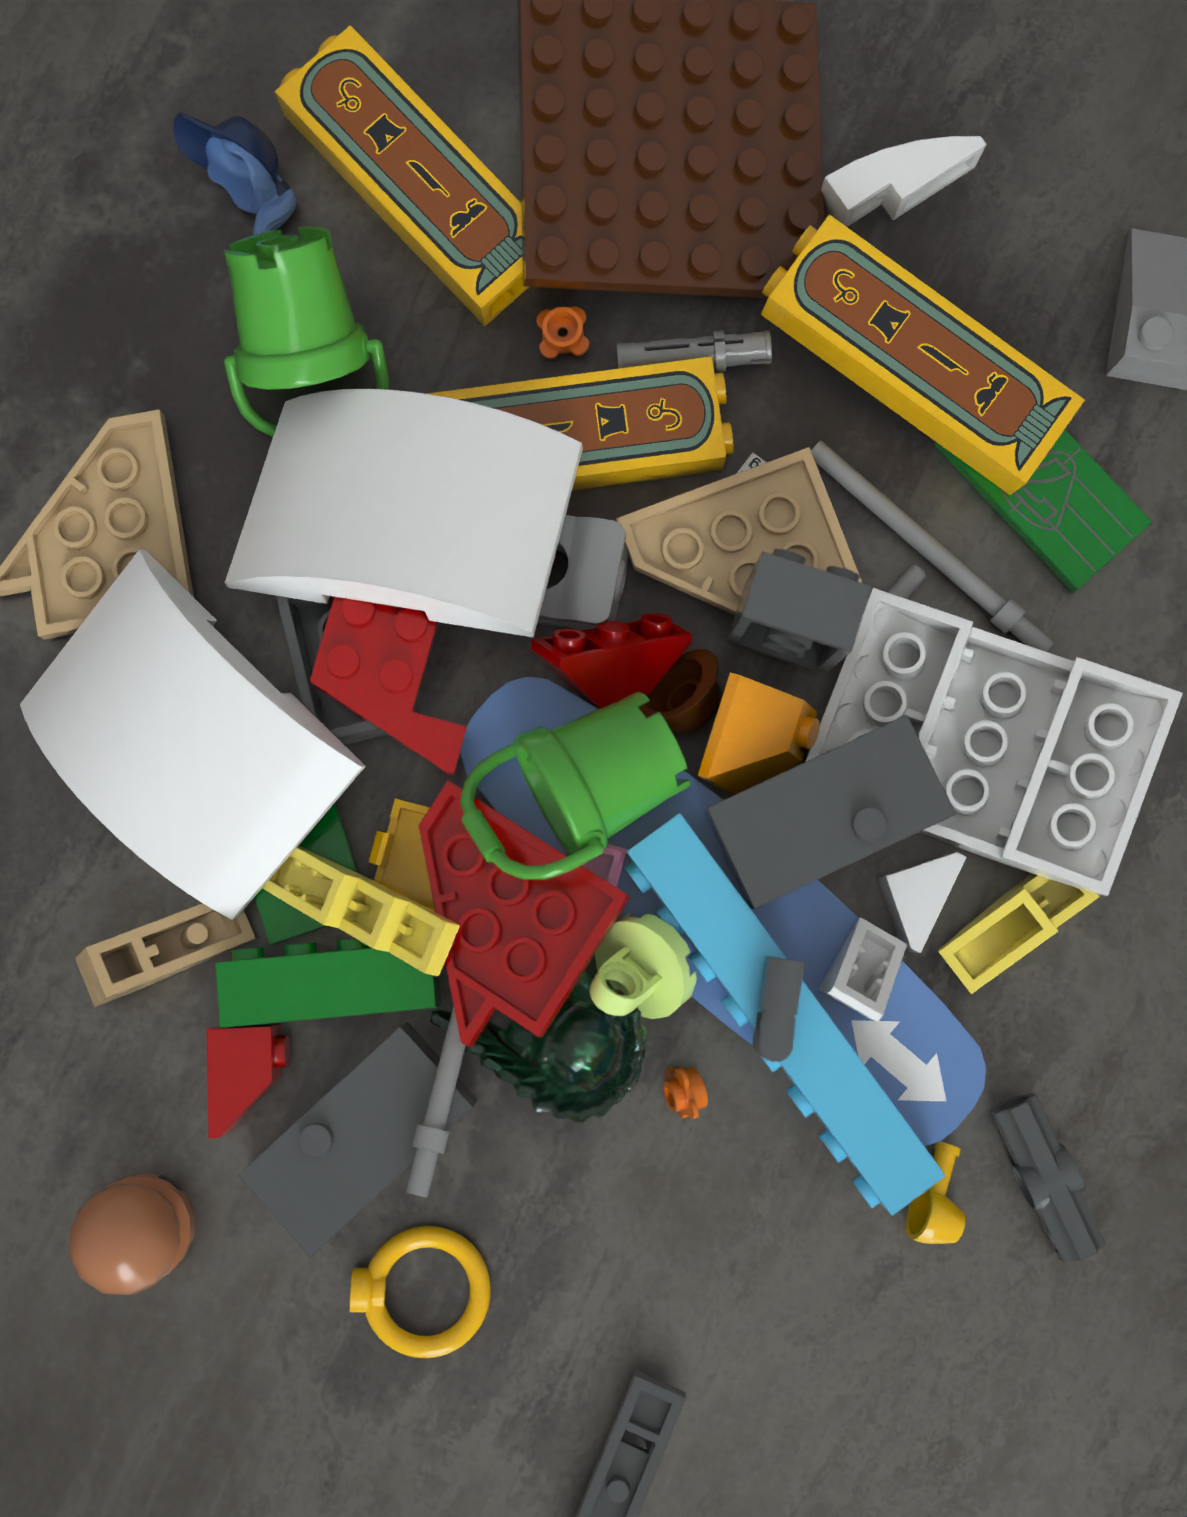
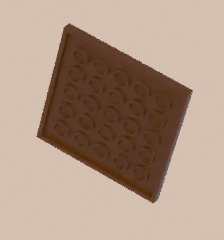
(667, 143)

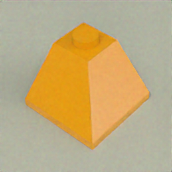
(756, 735)

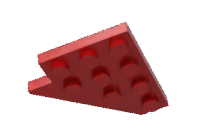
(517, 937)

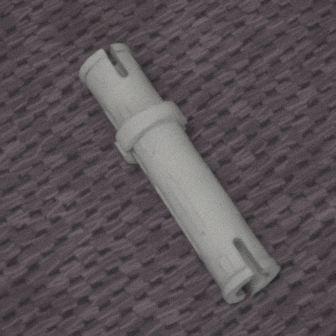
(725, 350)

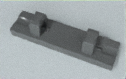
(623, 1468)

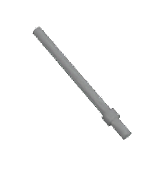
(1005, 614)
(430, 1137)

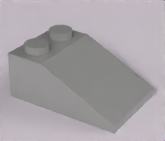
(1151, 312)

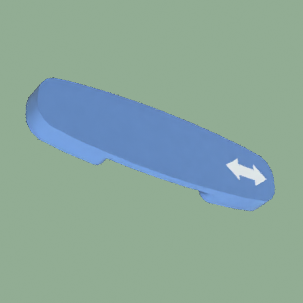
(914, 1050)

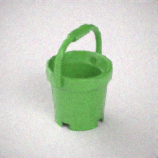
(292, 318)
(586, 780)

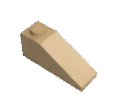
(159, 951)

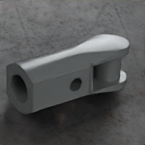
(778, 1007)

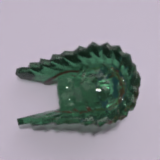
(578, 1064)

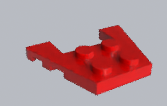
(375, 667)

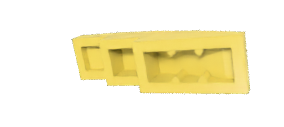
(364, 910)

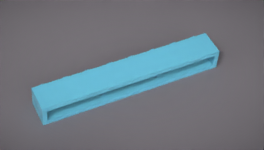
(822, 1063)

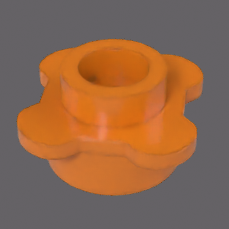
(562, 318)
(685, 1091)

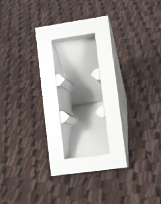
(918, 895)
(865, 970)

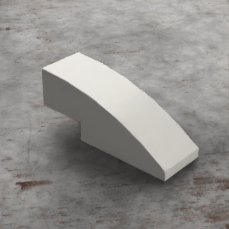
(898, 176)

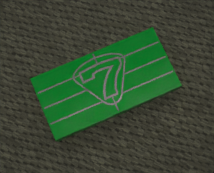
(1065, 511)

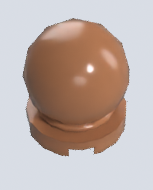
(131, 1234)

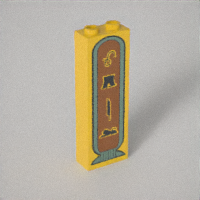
(410, 170)
(919, 354)
(629, 419)

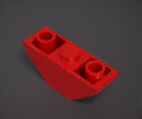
(614, 657)

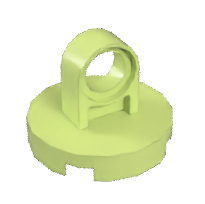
(647, 964)

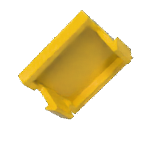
(401, 854)

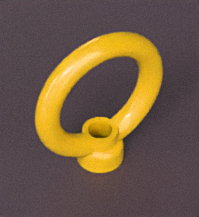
(369, 1289)

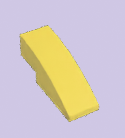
(1012, 928)

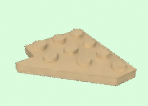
(95, 522)
(716, 533)

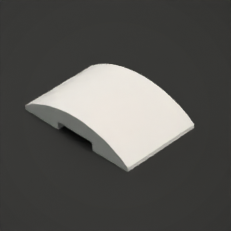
(409, 507)
(184, 741)
(1028, 745)

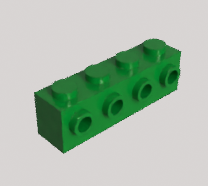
(318, 984)

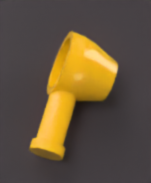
(932, 1215)

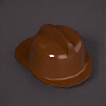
(687, 692)

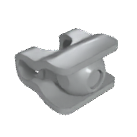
(593, 578)

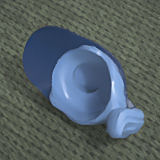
(241, 162)

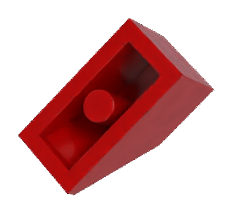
(241, 1070)

